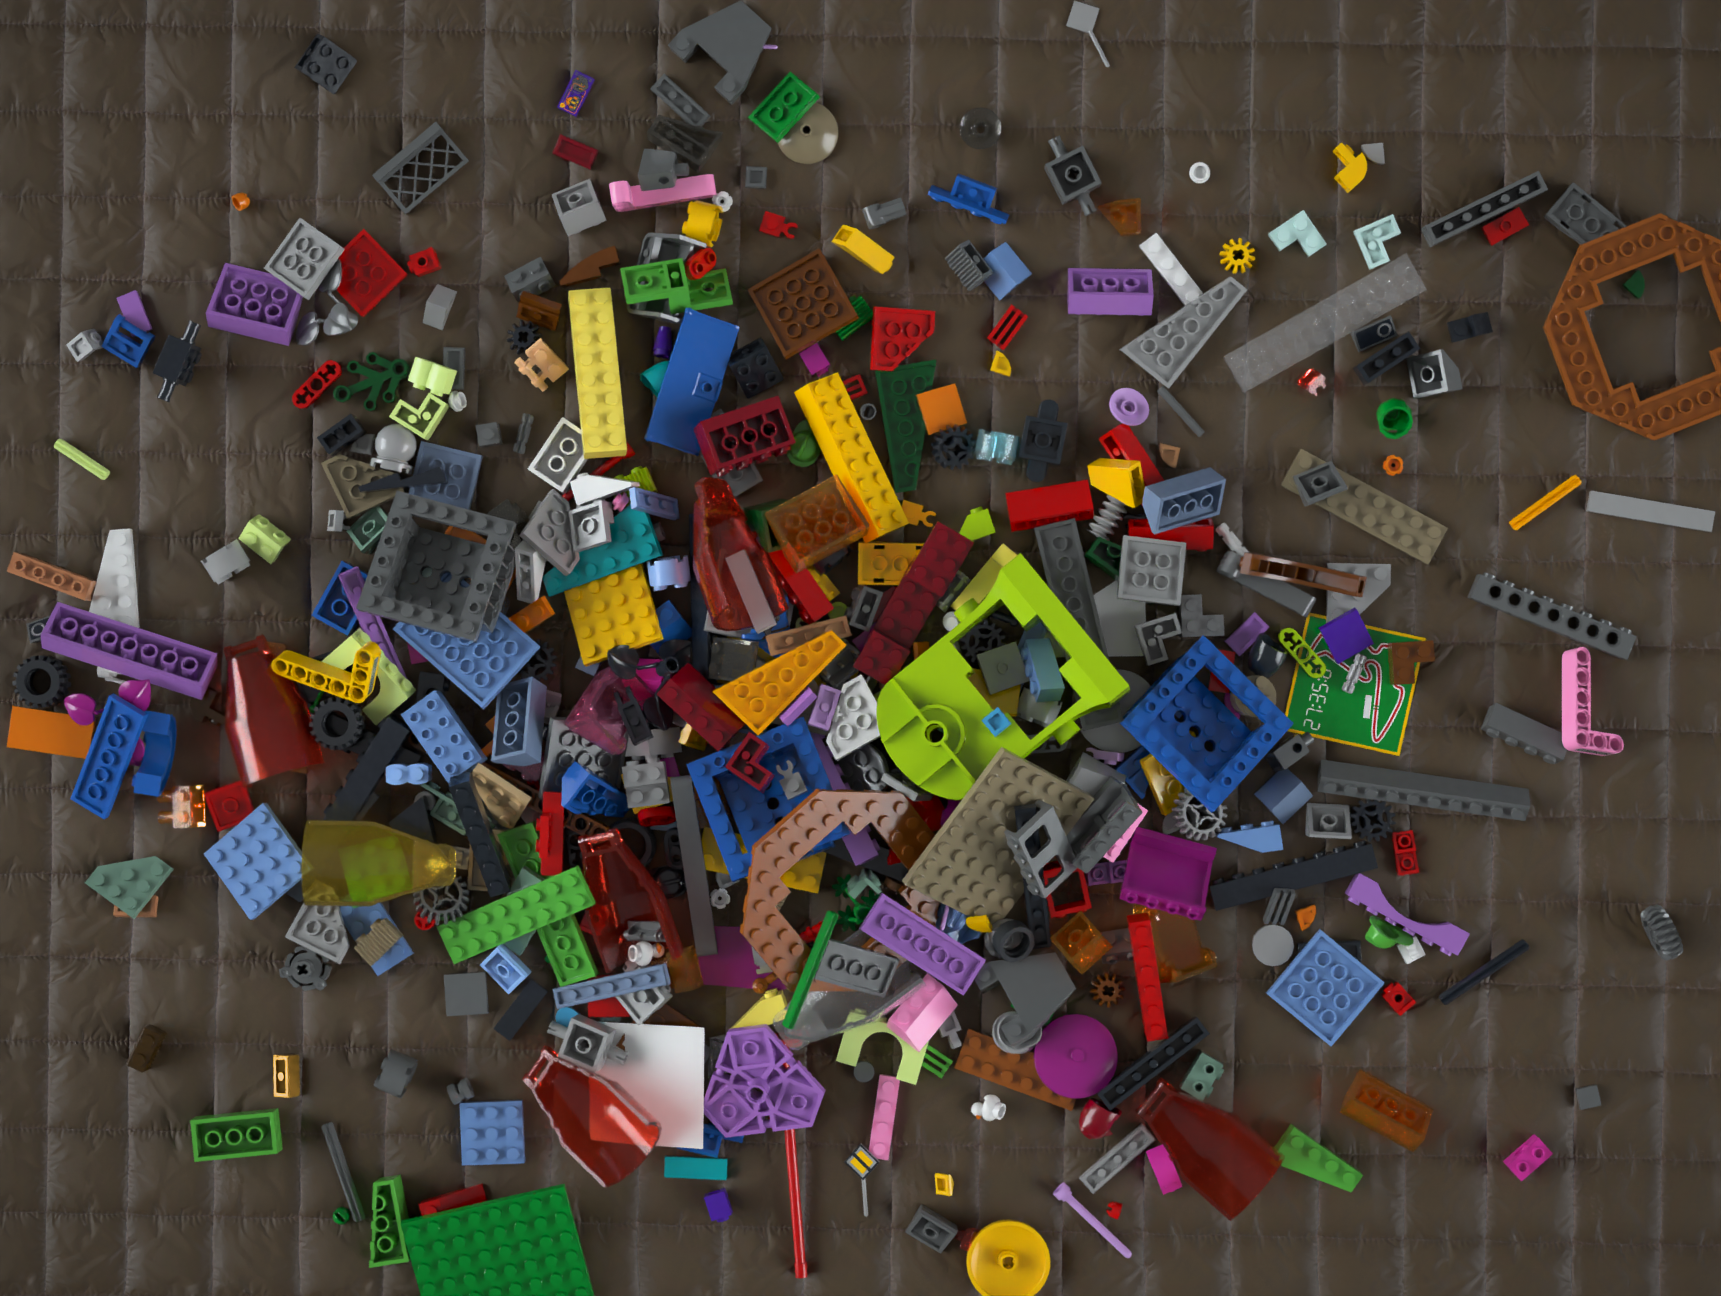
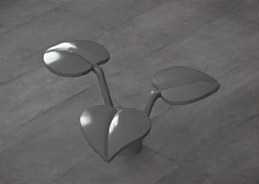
(338, 320)

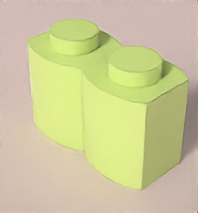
(433, 376)

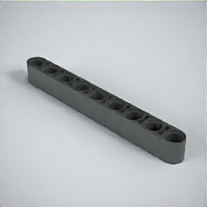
(694, 865)

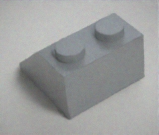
(578, 207)

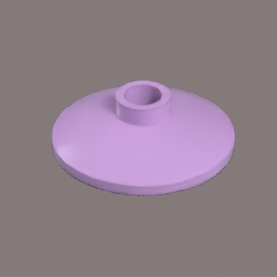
(1132, 401)

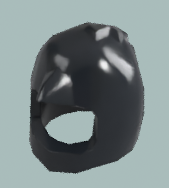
(1266, 656)

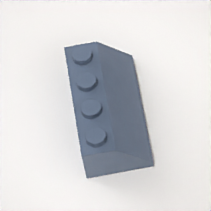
(1183, 499)
(519, 723)

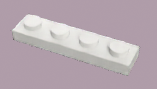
(1170, 269)

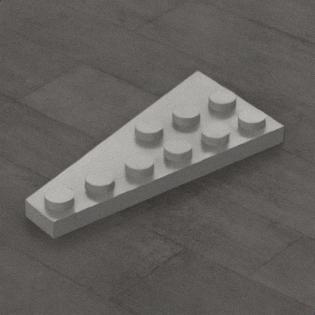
(1177, 339)

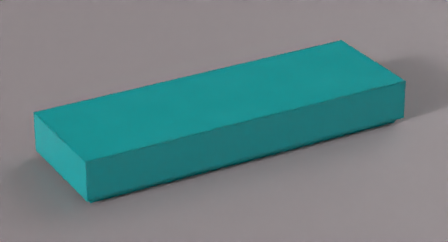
(695, 1167)

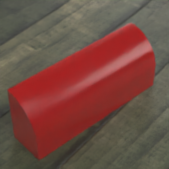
(1049, 505)

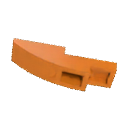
(533, 615)

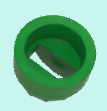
(344, 1213)

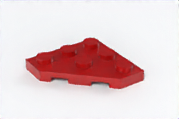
(897, 334)

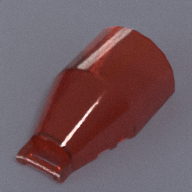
(265, 716)
(622, 894)
(593, 1117)
(1212, 1148)

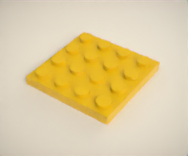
(613, 614)

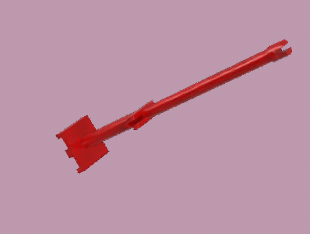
(795, 1202)

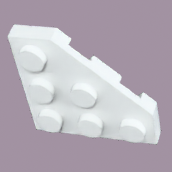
(853, 719)

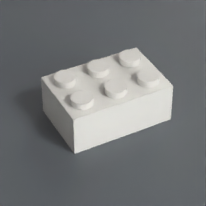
(560, 456)

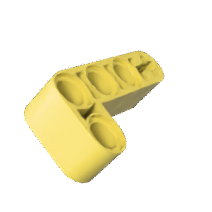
(985, 578)

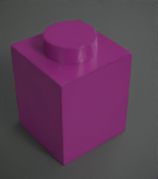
(815, 360)

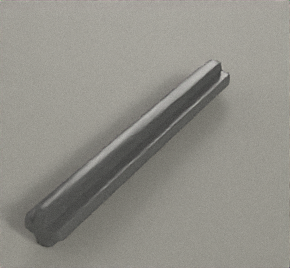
(343, 1171)

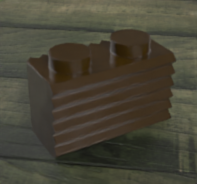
(146, 1048)

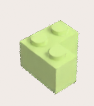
(421, 420)

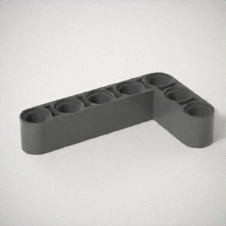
(1270, 588)

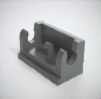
(840, 667)

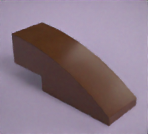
(590, 267)

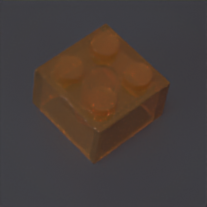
(1081, 942)

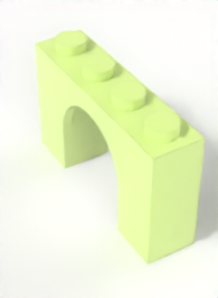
(393, 685)
(852, 1044)

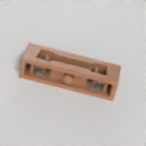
(52, 576)

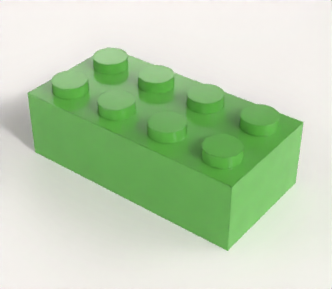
(236, 1135)

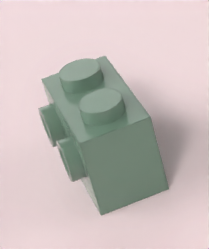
(1201, 1075)

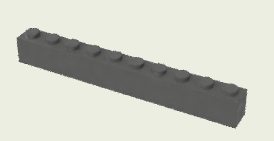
(1423, 790)

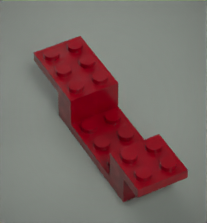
(912, 603)

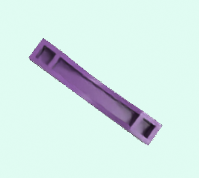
(1443, 934)

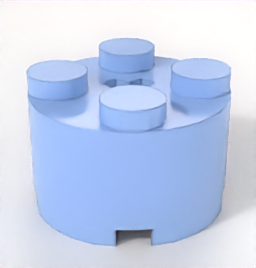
(669, 572)

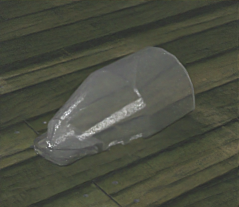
(837, 1012)

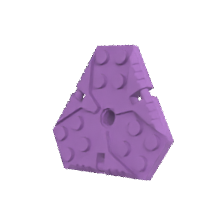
(756, 1061)

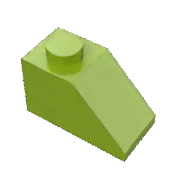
(977, 524)

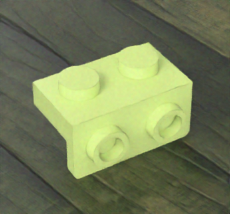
(264, 538)

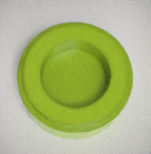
(838, 611)

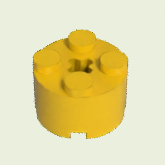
(703, 222)

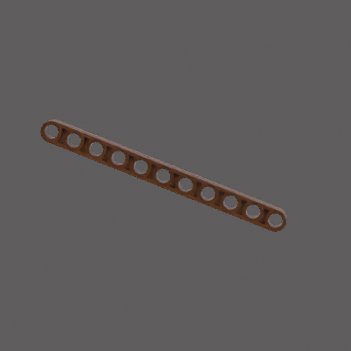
(535, 802)

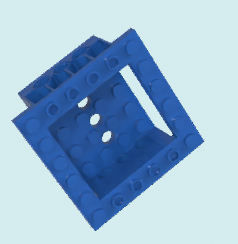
(1235, 748)
(749, 804)

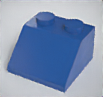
(672, 624)

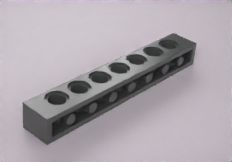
(1623, 638)

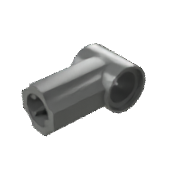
(878, 214)

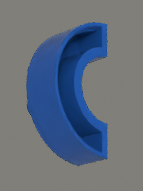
(158, 756)

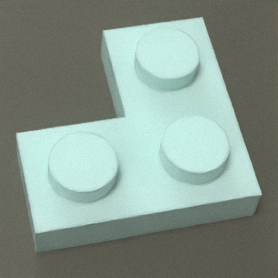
(1299, 229)
(1371, 238)

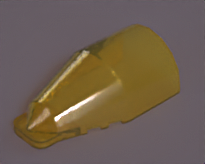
(368, 863)

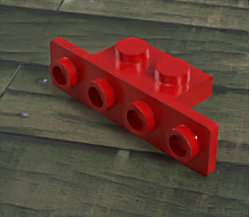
(551, 834)

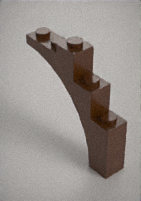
(1302, 573)

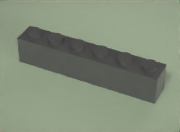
(1484, 209)

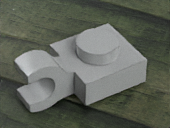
(949, 1029)

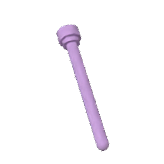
(1063, 1193)

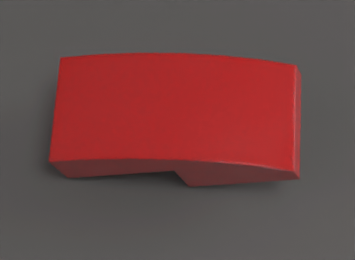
(1405, 853)

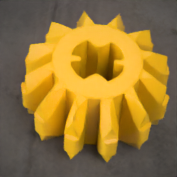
(1235, 249)

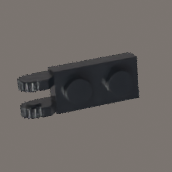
(633, 717)

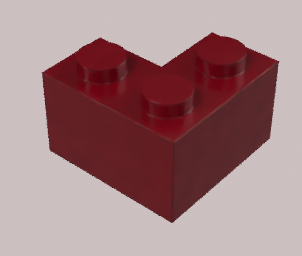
(745, 763)

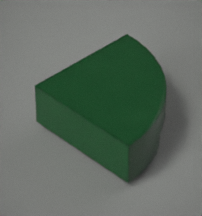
(1635, 284)

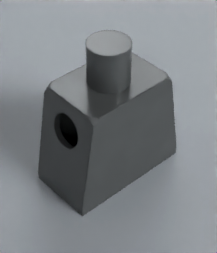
(660, 169)
(1283, 756)

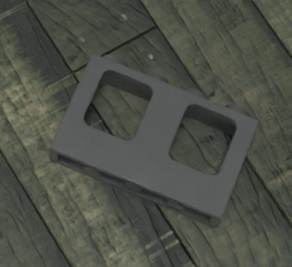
(1098, 820)
(1055, 846)

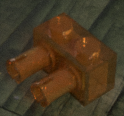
(187, 806)
(684, 971)

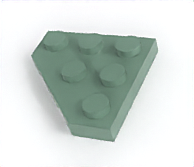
(130, 882)

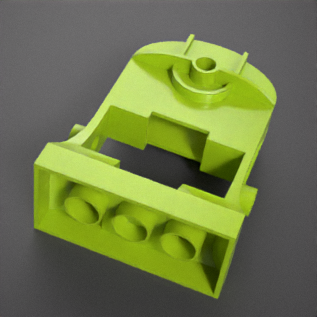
(938, 694)

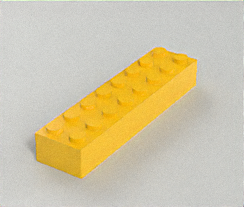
(851, 454)

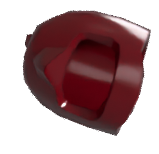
(1097, 1119)

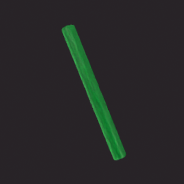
(810, 969)

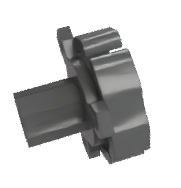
(296, 976)

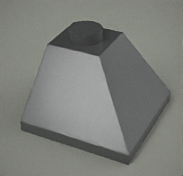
(1433, 374)

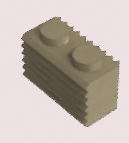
(377, 941)

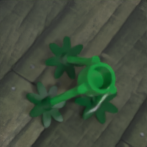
(860, 910)

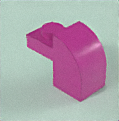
(1164, 1169)

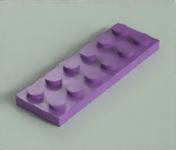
(922, 944)

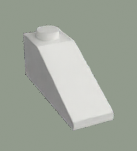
(592, 487)
(529, 572)

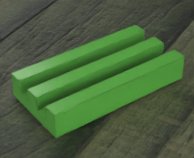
(944, 1067)

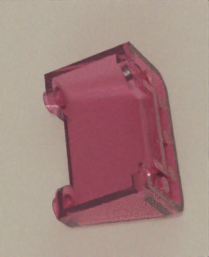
(597, 713)

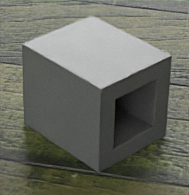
(489, 434)

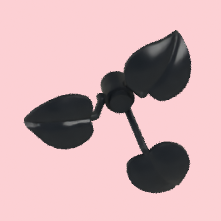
(674, 656)

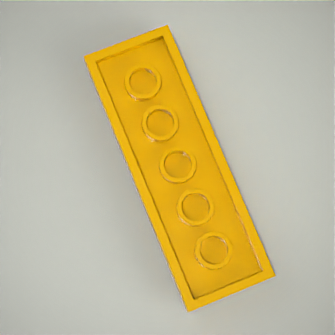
(803, 875)

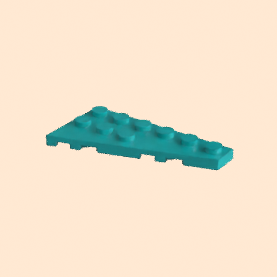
(631, 545)

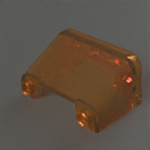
(1177, 946)

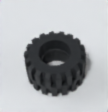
(25, 686)
(320, 728)

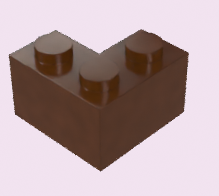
(1402, 659)

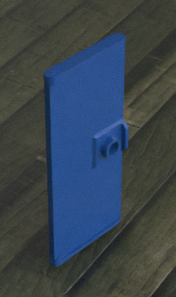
(691, 380)

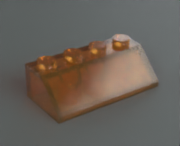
(1387, 1111)

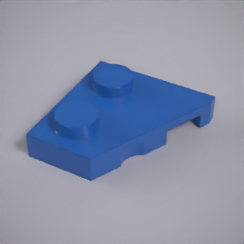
(1133, 770)

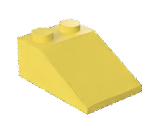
(764, 1009)

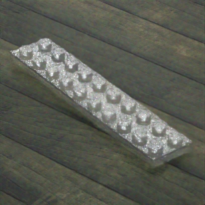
(1324, 323)

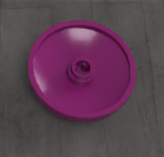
(1075, 1056)

